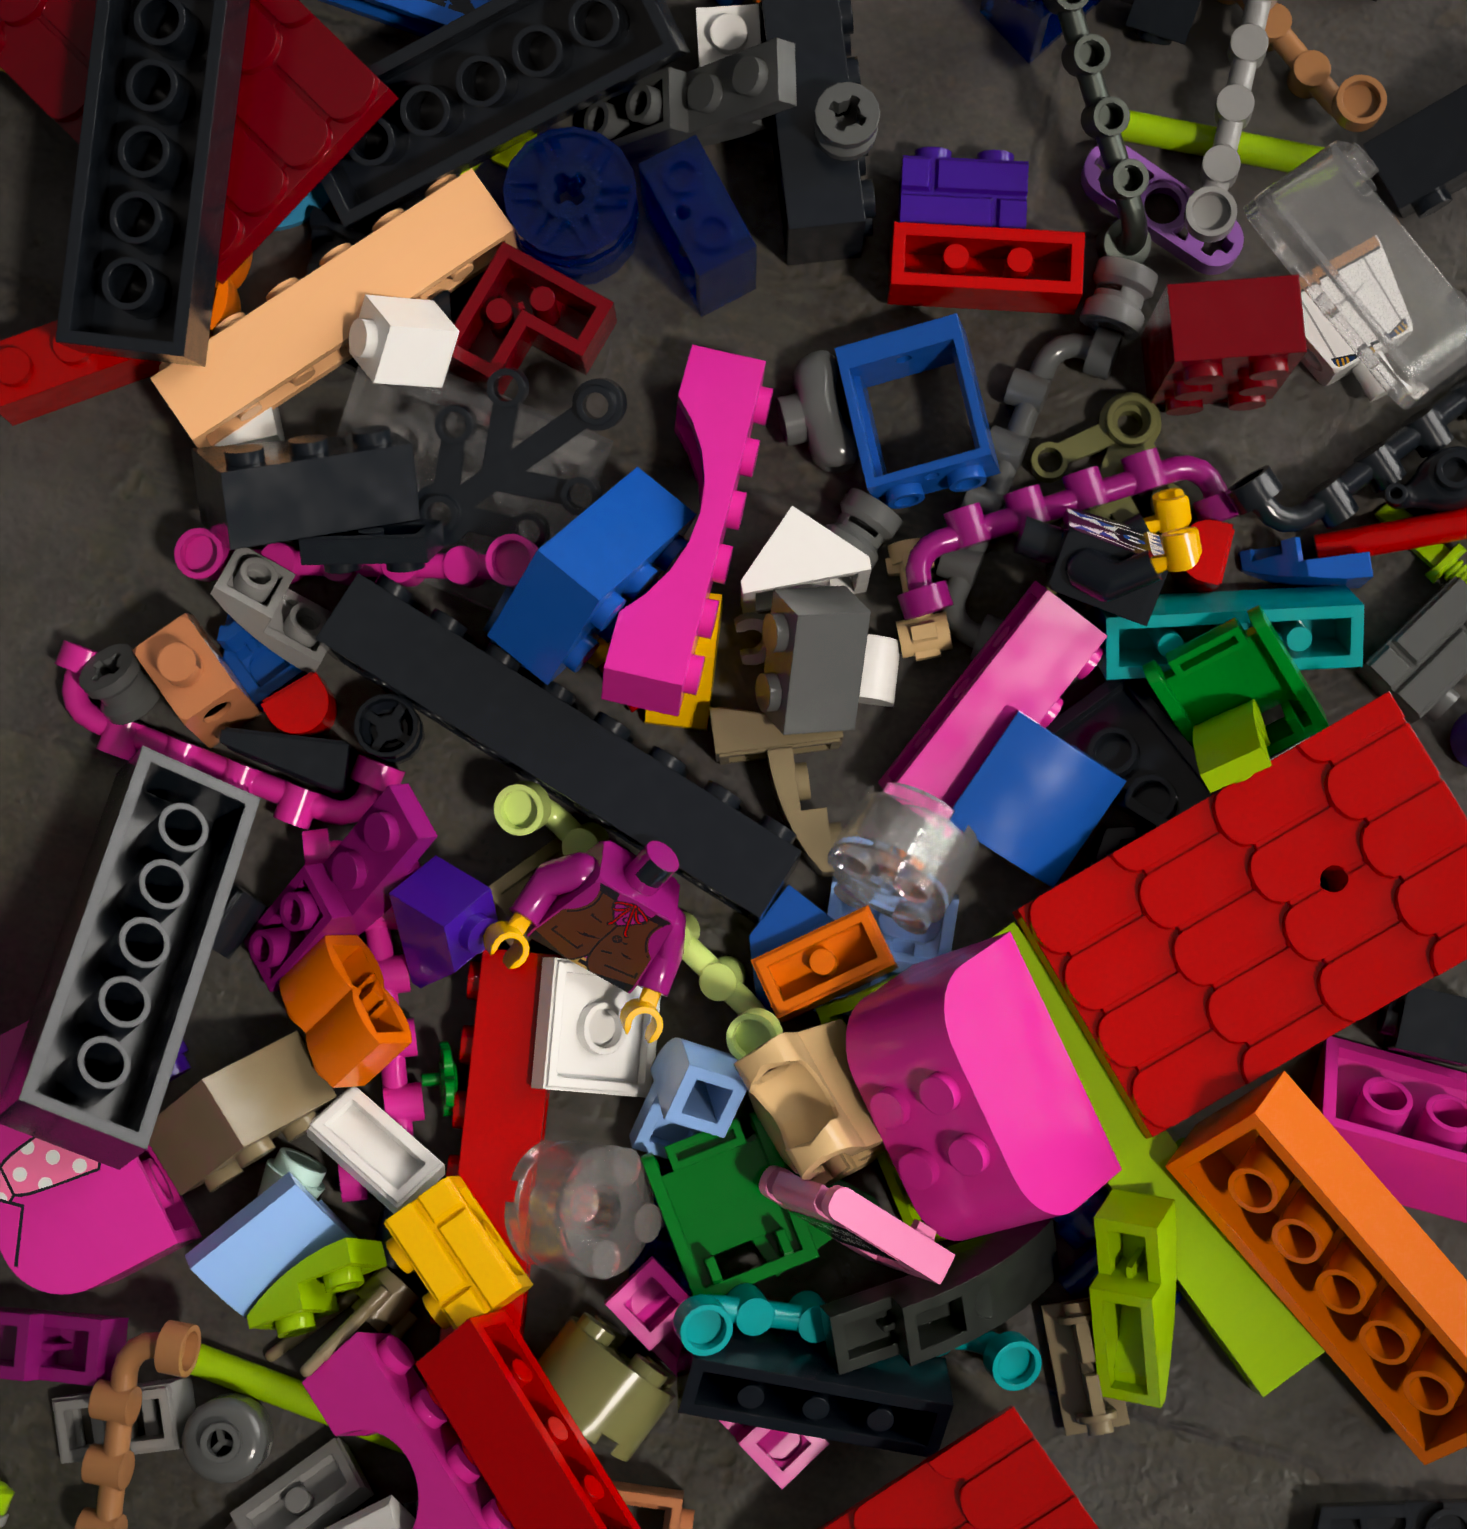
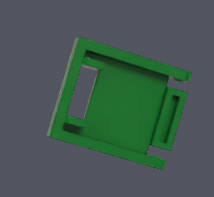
(1232, 668)
(717, 1205)

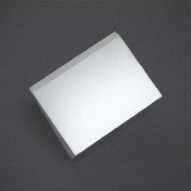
(802, 556)

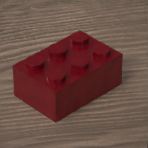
(1223, 343)

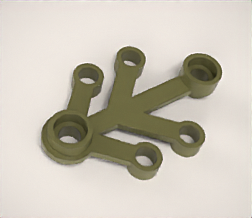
(1118, 445)

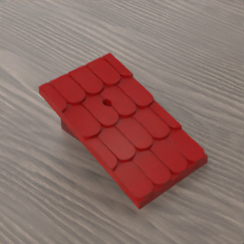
(1261, 917)

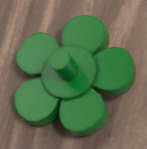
(446, 1078)

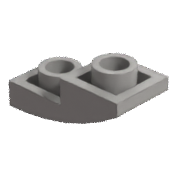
(260, 601)

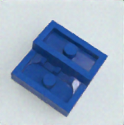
(1036, 799)

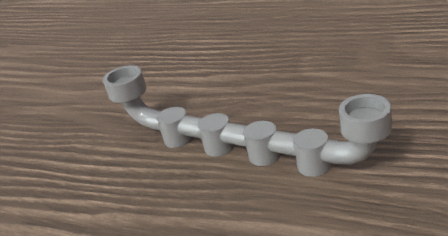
(1212, 208)

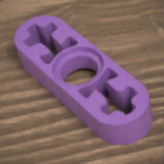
(1164, 235)

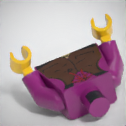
(608, 916)

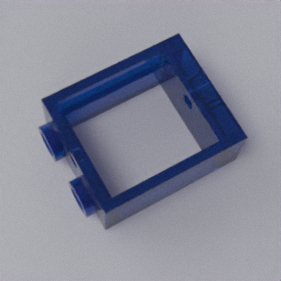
(695, 212)

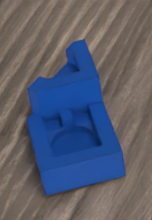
(1286, 567)
(254, 664)
(786, 920)

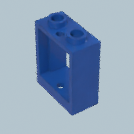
(902, 355)

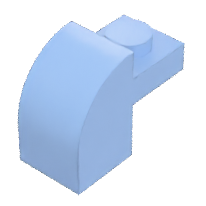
(690, 1094)

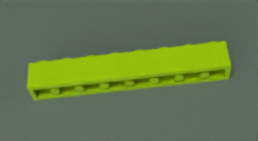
(1212, 1275)

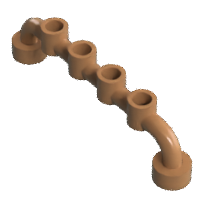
(1353, 105)
(119, 1404)

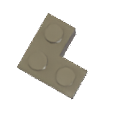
(236, 1113)

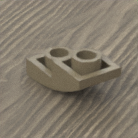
(813, 831)

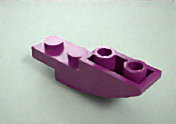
(346, 889)

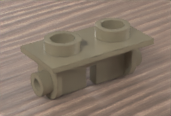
(1075, 1373)

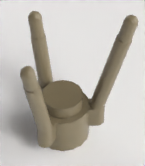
(378, 1301)

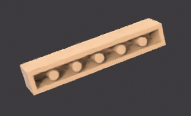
(307, 322)

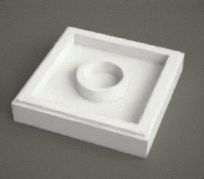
(582, 1037)

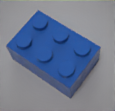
(591, 574)

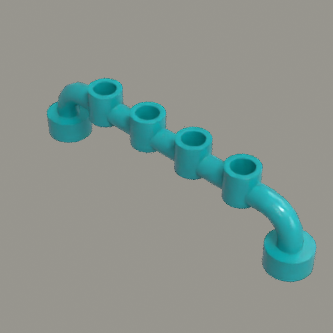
(707, 1322)

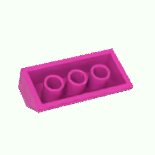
(1400, 1120)

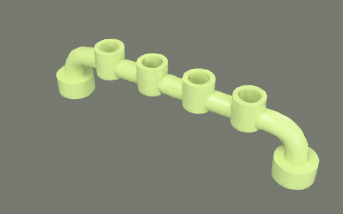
(527, 807)

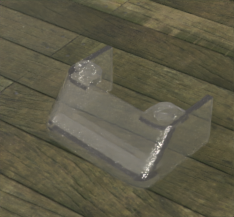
(1366, 272)

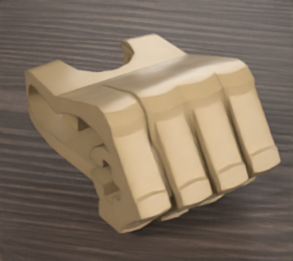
(811, 1103)

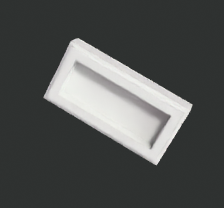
(375, 1149)

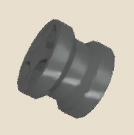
(843, 136)
(120, 684)

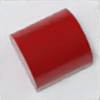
(1209, 571)
(303, 707)

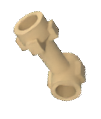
(923, 635)

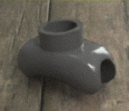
(815, 414)

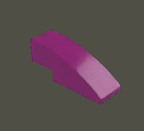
(59, 1345)

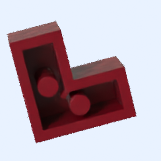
(526, 306)

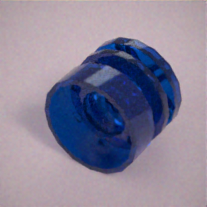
(579, 240)

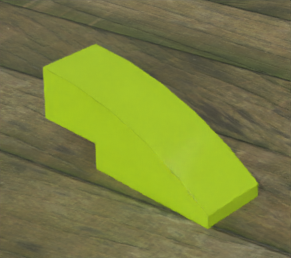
(1134, 1296)

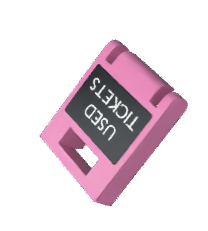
(859, 1224)

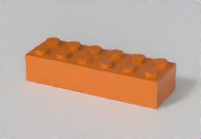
(1338, 1256)

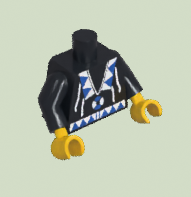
(1115, 562)

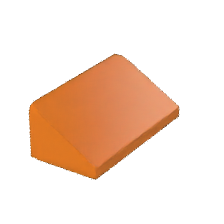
(824, 964)

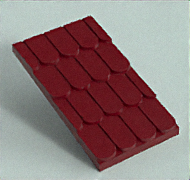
(296, 108)

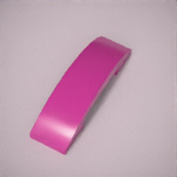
(647, 1309)

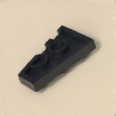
(1138, 742)

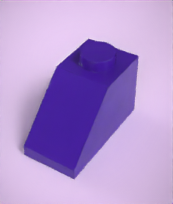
(441, 919)

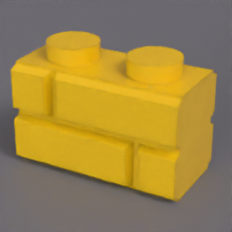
(455, 1254)

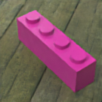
(1020, 669)

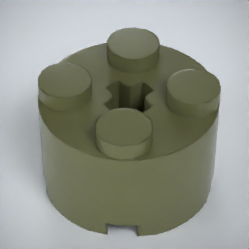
(605, 1384)

